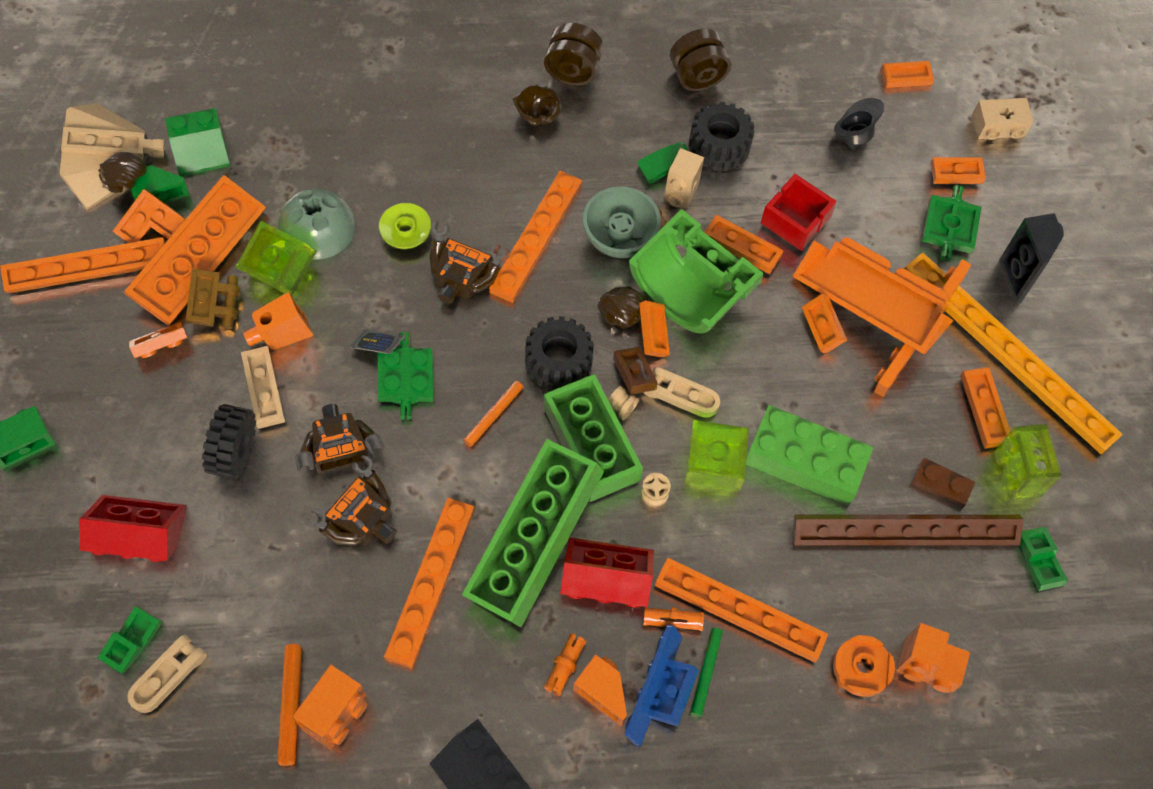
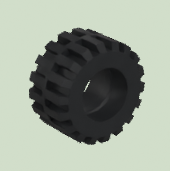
(721, 120)
(558, 334)

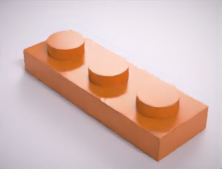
(744, 244)
(986, 406)

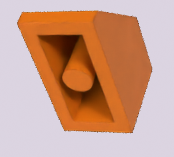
(603, 688)

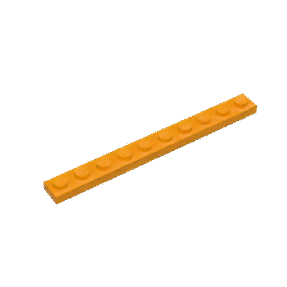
(1021, 361)

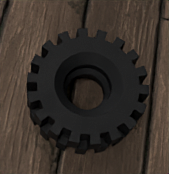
(229, 441)

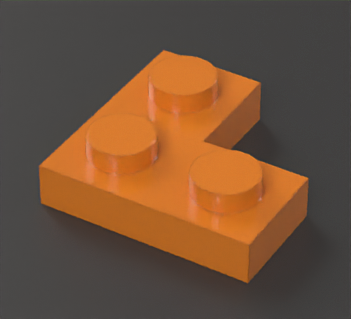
(145, 214)

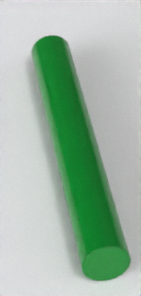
(706, 672)

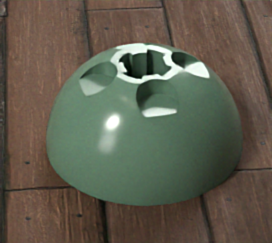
(319, 220)
(620, 221)

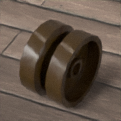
(573, 54)
(700, 59)

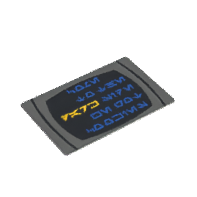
(376, 341)

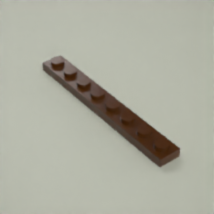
(907, 529)

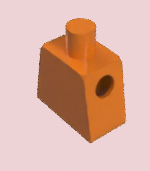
(279, 324)

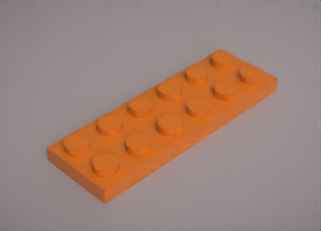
(198, 244)

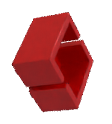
(798, 212)

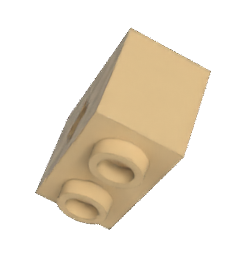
(1002, 118)
(683, 178)

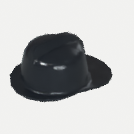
(859, 122)

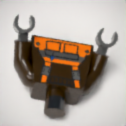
(462, 268)
(337, 442)
(359, 512)

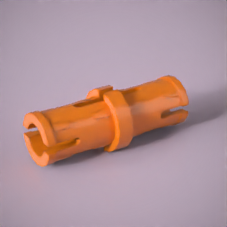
(659, 617)
(564, 664)

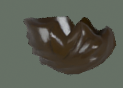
(538, 105)
(121, 171)
(621, 306)

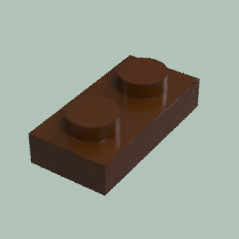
(635, 370)
(943, 483)

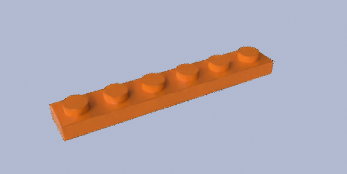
(536, 237)
(79, 265)
(901, 355)
(429, 583)
(741, 610)

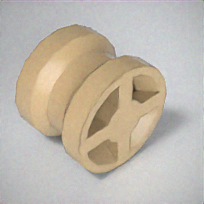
(622, 402)
(657, 483)

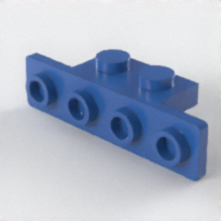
(664, 690)

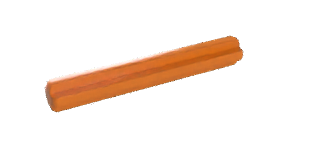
(289, 705)

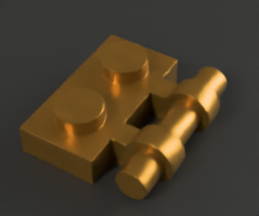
(203, 297)

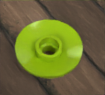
(403, 217)

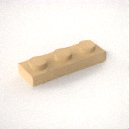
(263, 387)

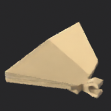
(90, 139)

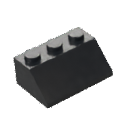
(1030, 252)
(476, 762)

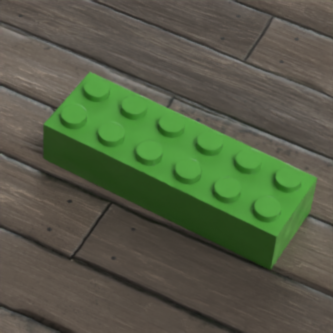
(533, 532)

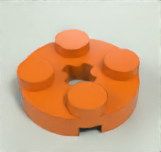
(876, 656)

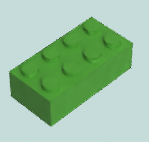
(591, 428)
(809, 455)

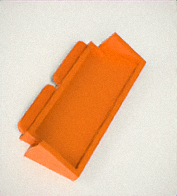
(864, 285)

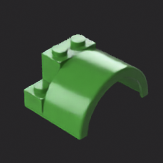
(697, 284)

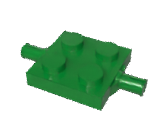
(951, 223)
(405, 376)

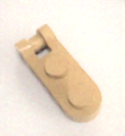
(685, 394)
(165, 675)

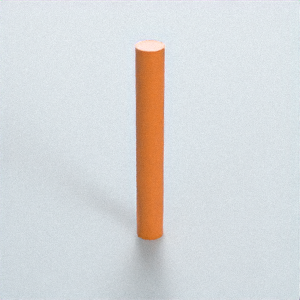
(493, 413)

